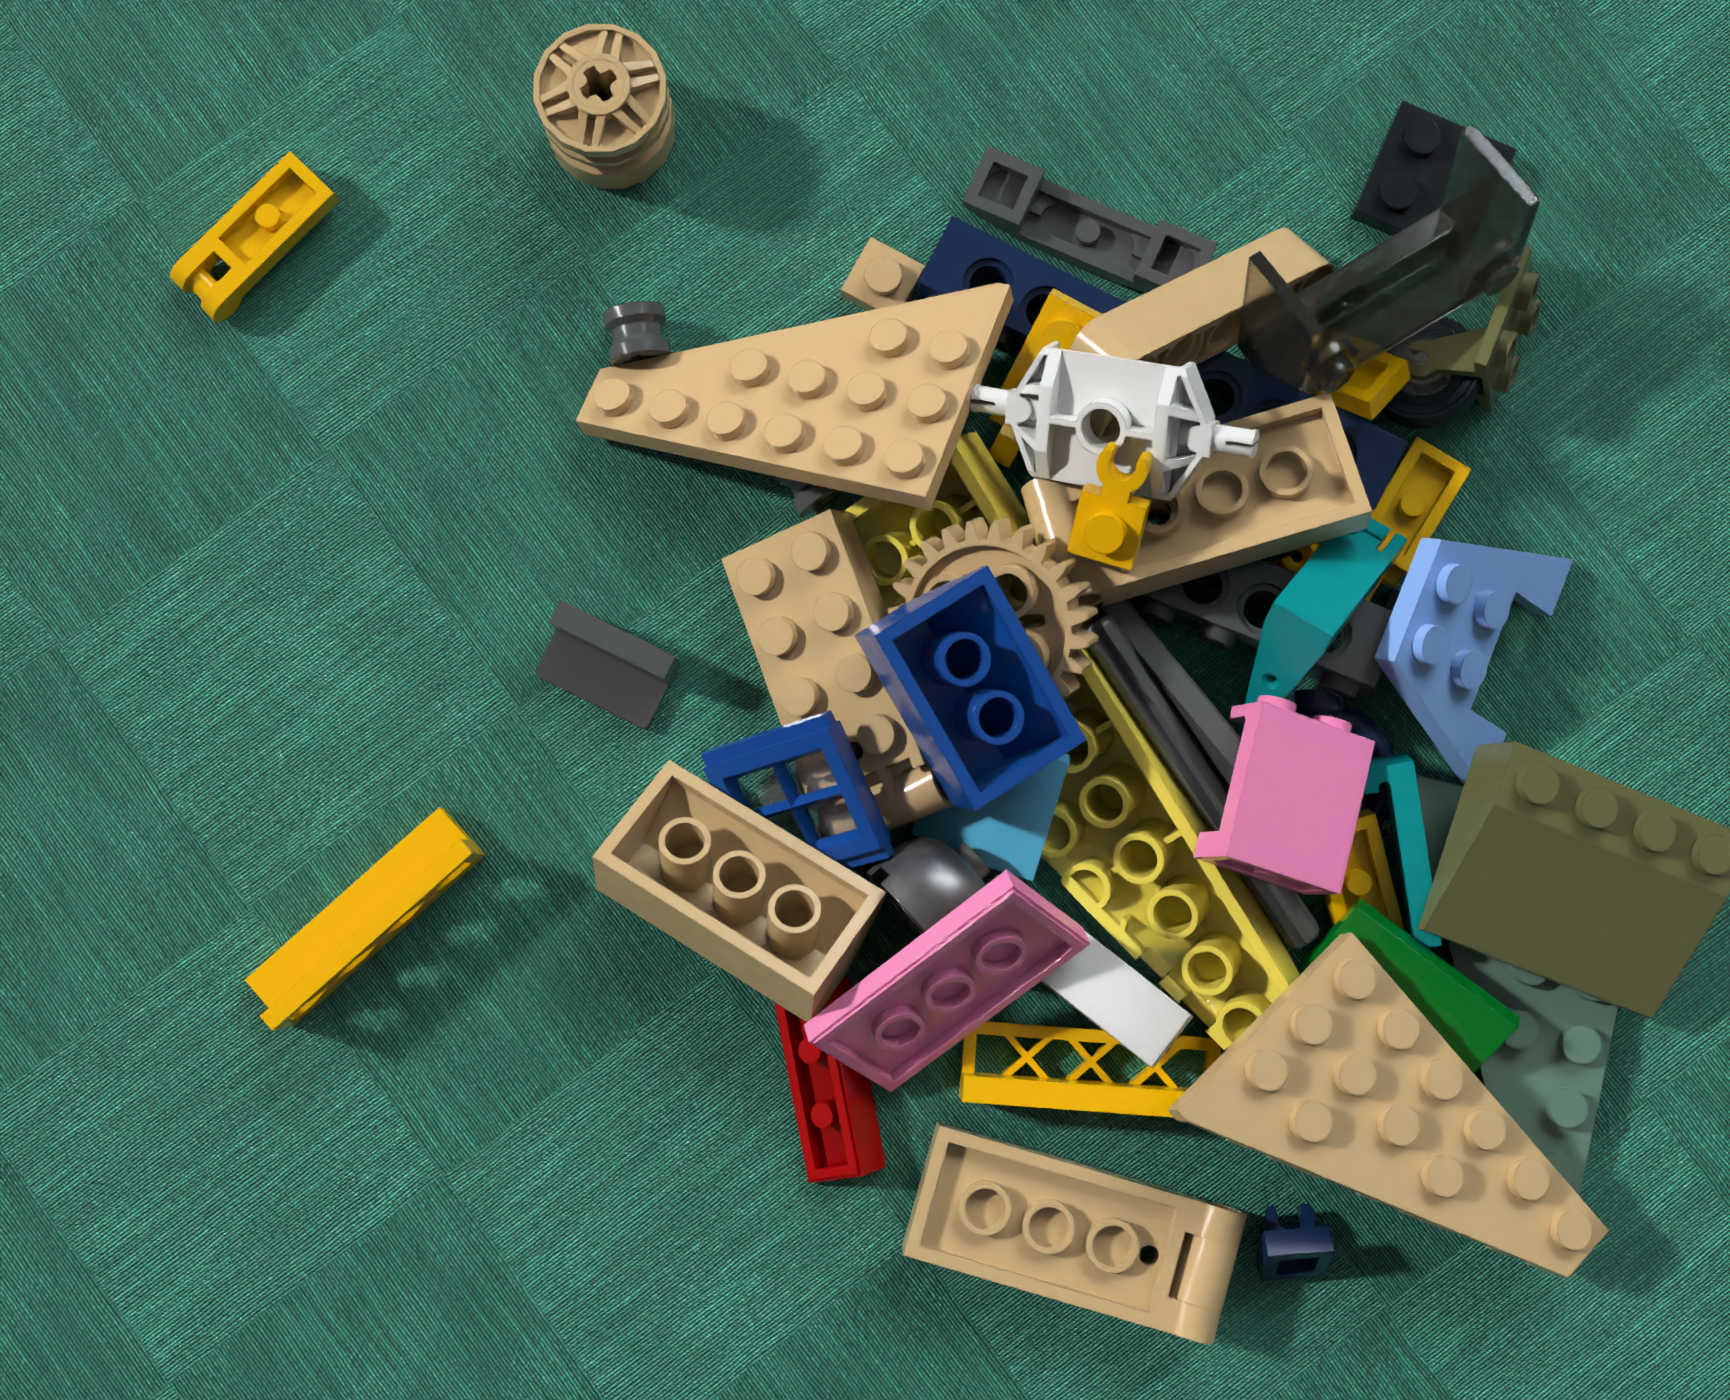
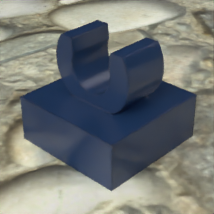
(1295, 1251)

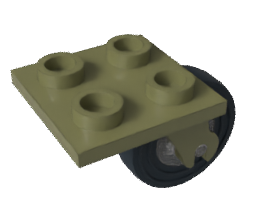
(1459, 365)

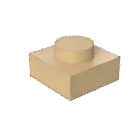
(881, 277)

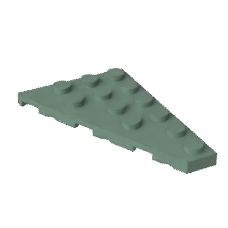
(1558, 1056)

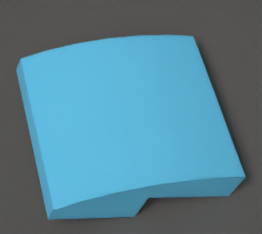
(1007, 830)

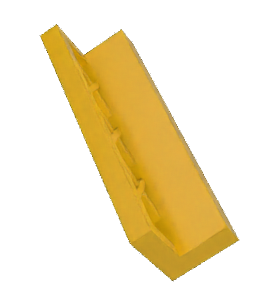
(363, 919)
(1071, 1092)

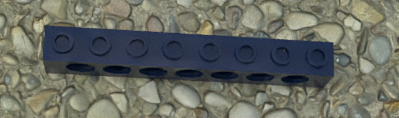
(972, 256)

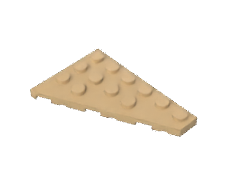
(829, 403)
(1374, 1099)

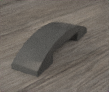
(1080, 229)

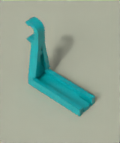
(1318, 607)
(1408, 836)

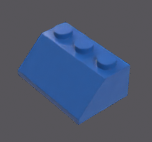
(971, 688)

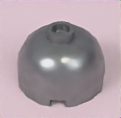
(929, 879)

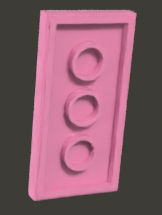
(947, 982)

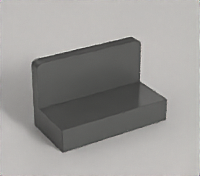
(606, 666)

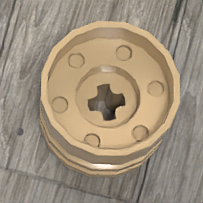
(610, 140)

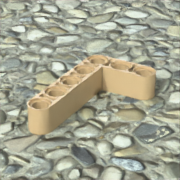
(1193, 313)

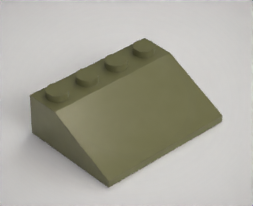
(1576, 877)

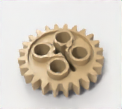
(1045, 581)

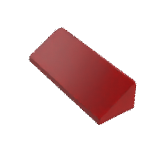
(830, 1105)

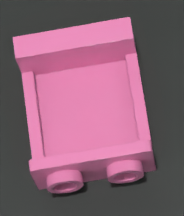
(1290, 798)

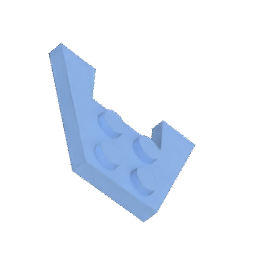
(1448, 629)

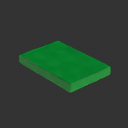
(1452, 1003)

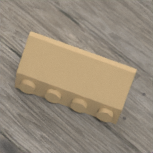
(738, 890)

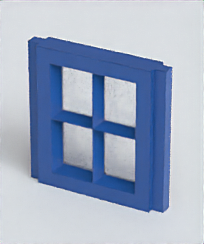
(807, 785)

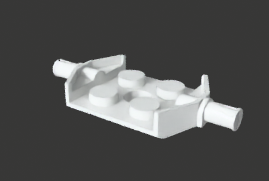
(1157, 409)

